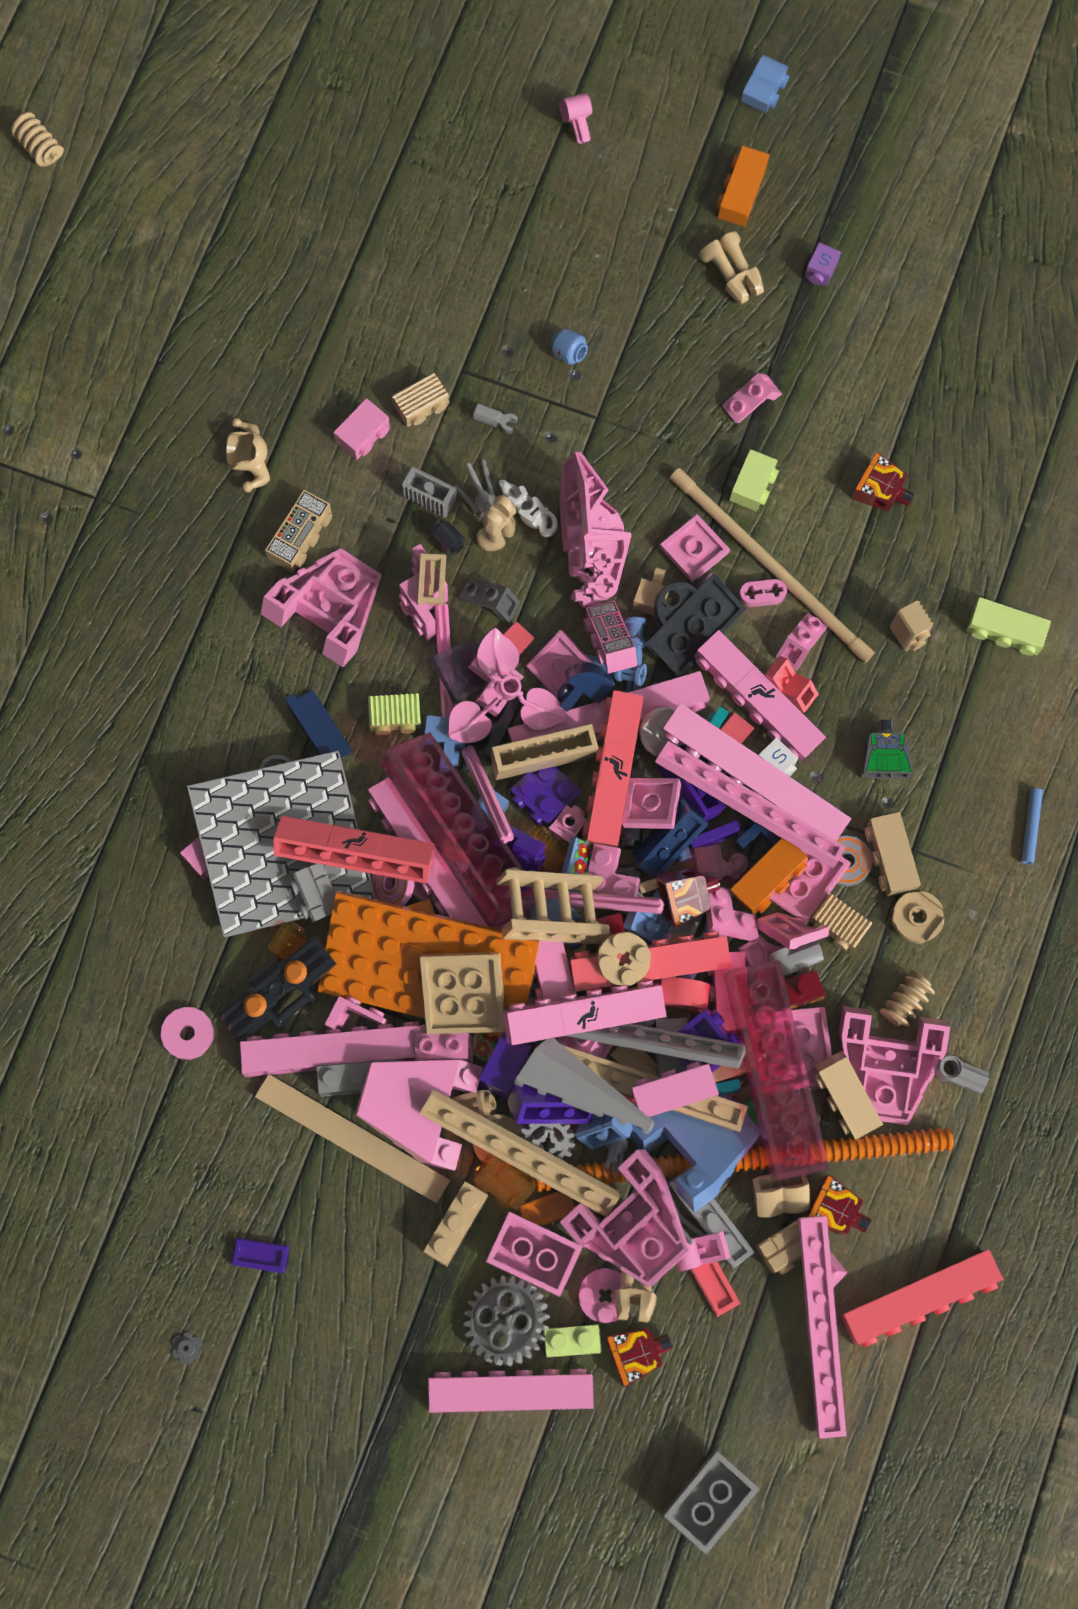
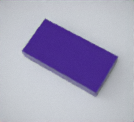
(715, 836)
(260, 1255)

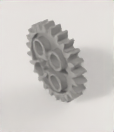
(517, 1341)

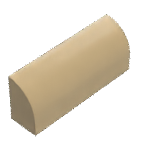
(543, 752)

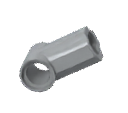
(796, 959)
(963, 1075)

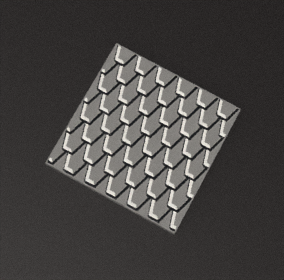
(237, 834)

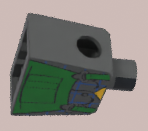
(886, 754)

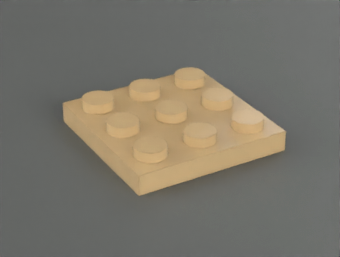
(463, 992)

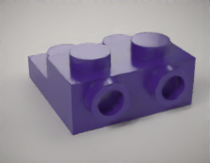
(544, 794)
(527, 850)
(708, 1025)

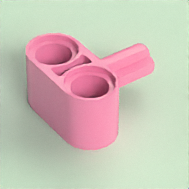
(575, 110)

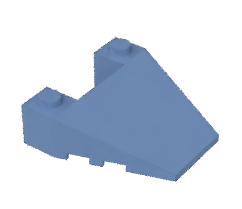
(707, 1147)

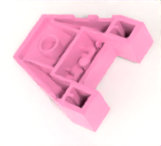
(332, 596)
(892, 1069)
(396, 1094)
(642, 1232)

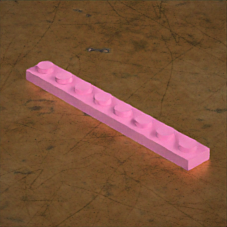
(750, 804)
(822, 1327)

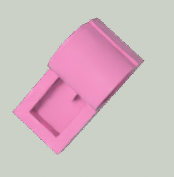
(705, 1250)

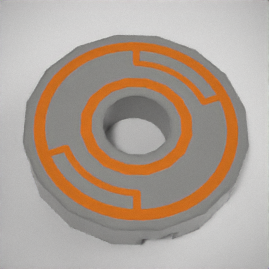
(861, 861)

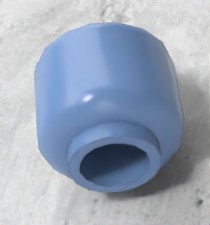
(569, 346)

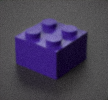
(504, 1067)

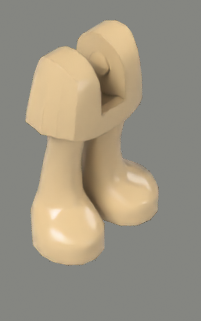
(735, 283)
(497, 522)
(627, 1295)

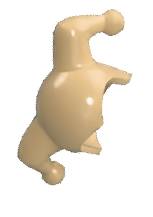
(248, 453)

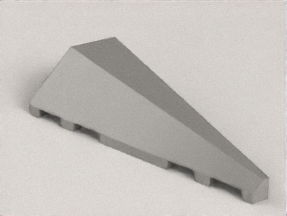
(564, 1075)

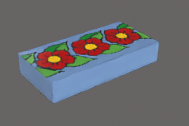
(577, 858)

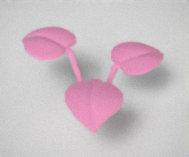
(494, 656)

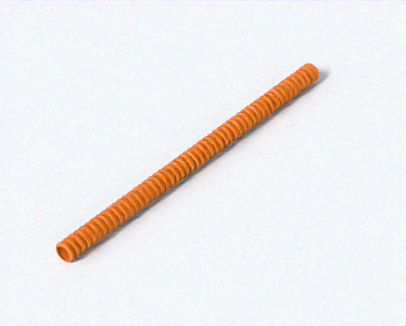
(834, 1150)

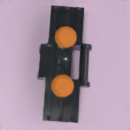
(274, 981)

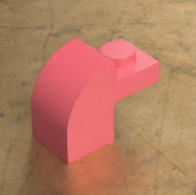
(793, 686)
(685, 994)

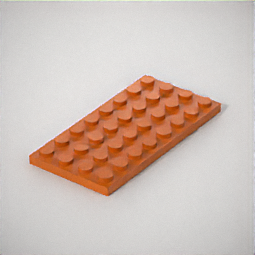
(382, 945)

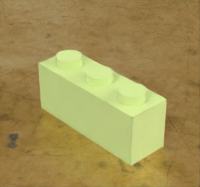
(1008, 627)

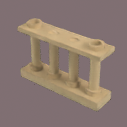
(543, 928)

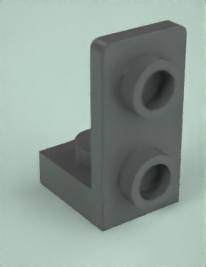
(492, 596)

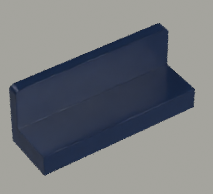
(317, 724)
(666, 845)

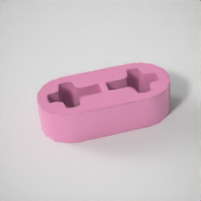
(764, 598)

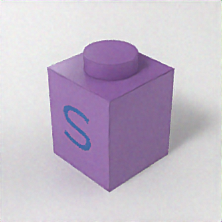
(822, 265)

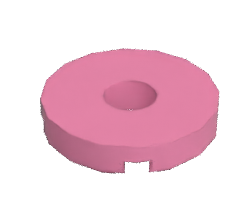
(187, 1048)

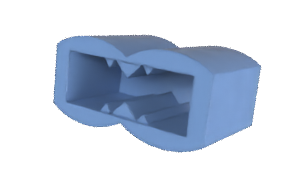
(765, 83)

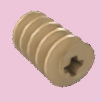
(36, 140)
(907, 999)

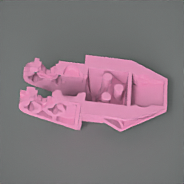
(590, 532)

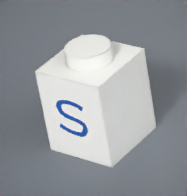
(780, 757)

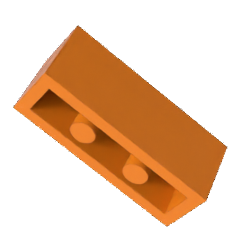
(742, 185)
(770, 876)

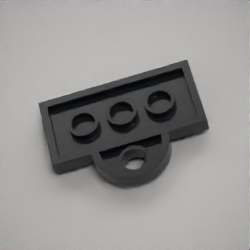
(690, 621)

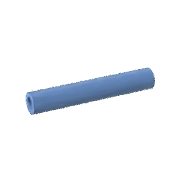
(1032, 825)

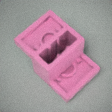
(423, 620)

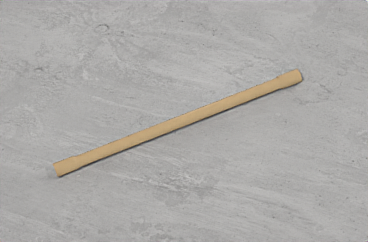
(854, 643)

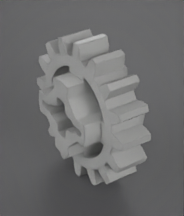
(556, 1143)

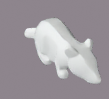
(530, 509)

